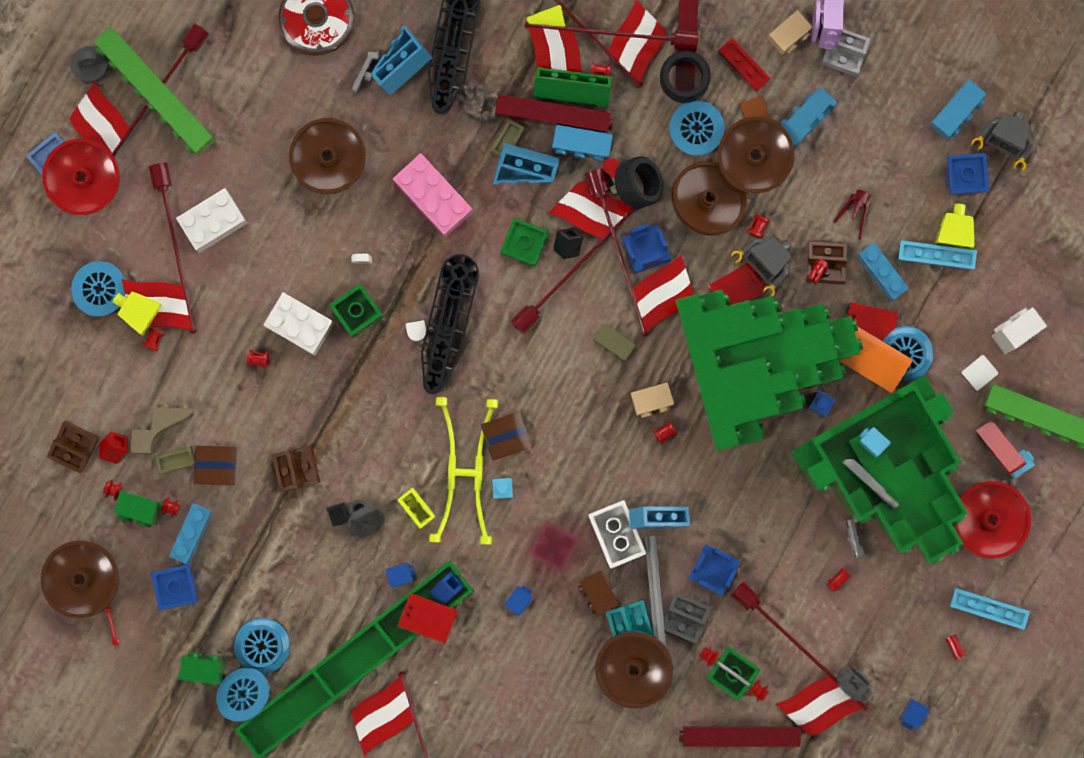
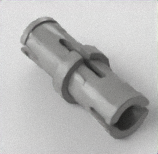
(855, 538)

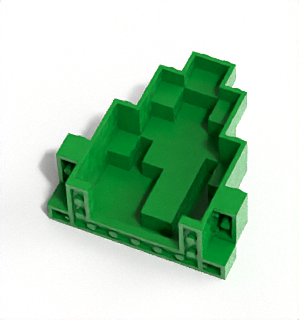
(758, 360)
(909, 469)

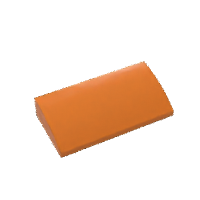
(878, 361)

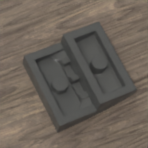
(685, 618)

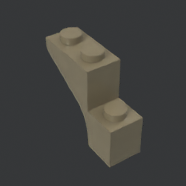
(162, 420)

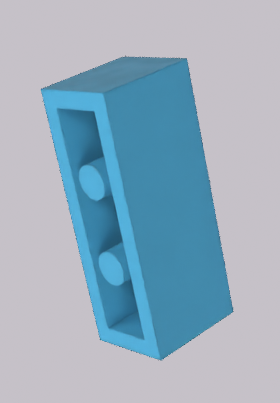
(958, 110)
(582, 143)
(882, 272)
(659, 517)
(191, 533)

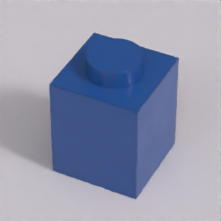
(821, 404)
(400, 575)
(446, 588)
(519, 599)
(913, 714)

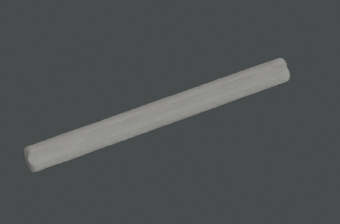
(654, 588)

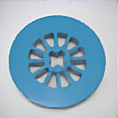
(702, 108)
(80, 280)
(926, 348)
(272, 627)
(230, 682)

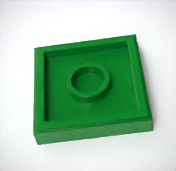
(524, 242)

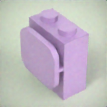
(827, 23)

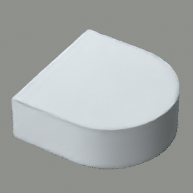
(361, 259)
(416, 330)

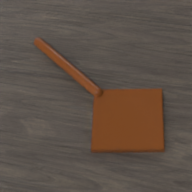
(754, 107)

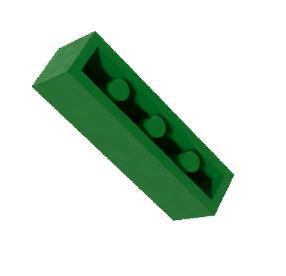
(572, 86)

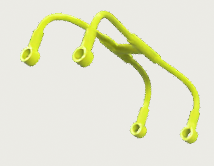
(453, 471)

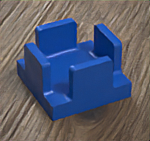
(967, 174)
(646, 247)
(714, 570)
(175, 587)

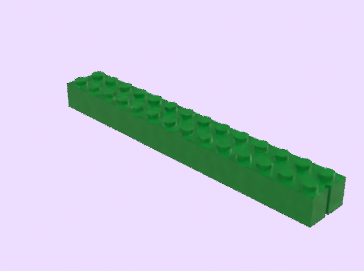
(339, 671)

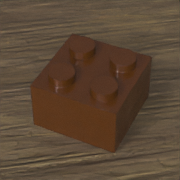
(598, 592)

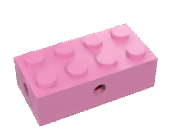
(433, 195)

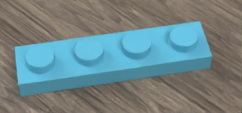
(937, 255)
(989, 608)

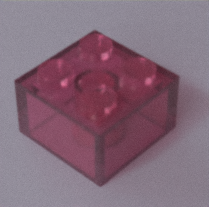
(554, 546)

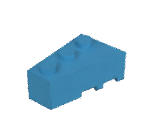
(400, 62)
(810, 115)
(524, 165)

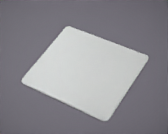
(980, 372)

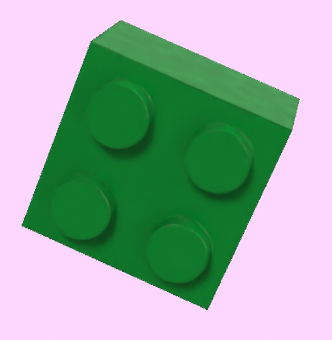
(356, 311)
(202, 669)

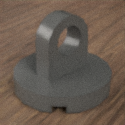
(89, 65)
(365, 520)
(854, 684)

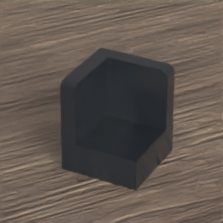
(568, 243)
(338, 514)

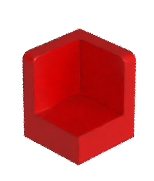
(113, 447)

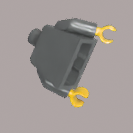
(1008, 135)
(768, 259)

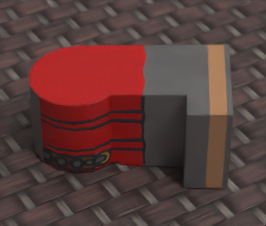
(609, 167)

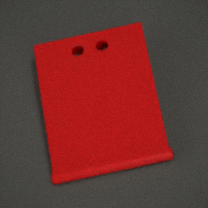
(740, 284)
(873, 320)
(427, 618)

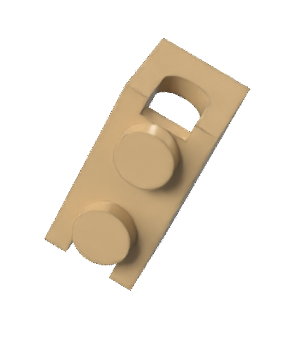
(790, 33)
(652, 399)

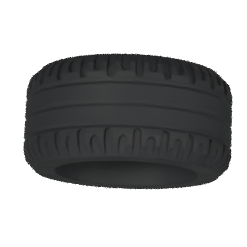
(688, 57)
(627, 187)

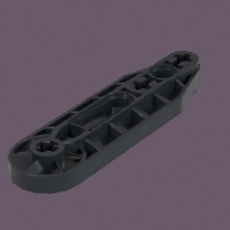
(451, 53)
(445, 333)

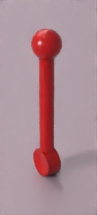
(116, 641)

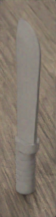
(862, 474)

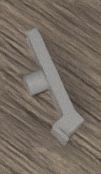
(364, 73)

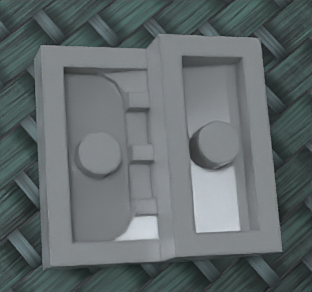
(849, 54)

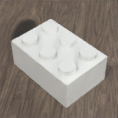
(211, 220)
(299, 324)
(1018, 329)
(614, 534)

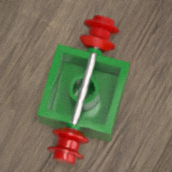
(137, 507)
(733, 673)

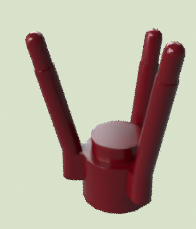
(859, 200)

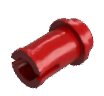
(817, 271)
(838, 580)
(955, 647)

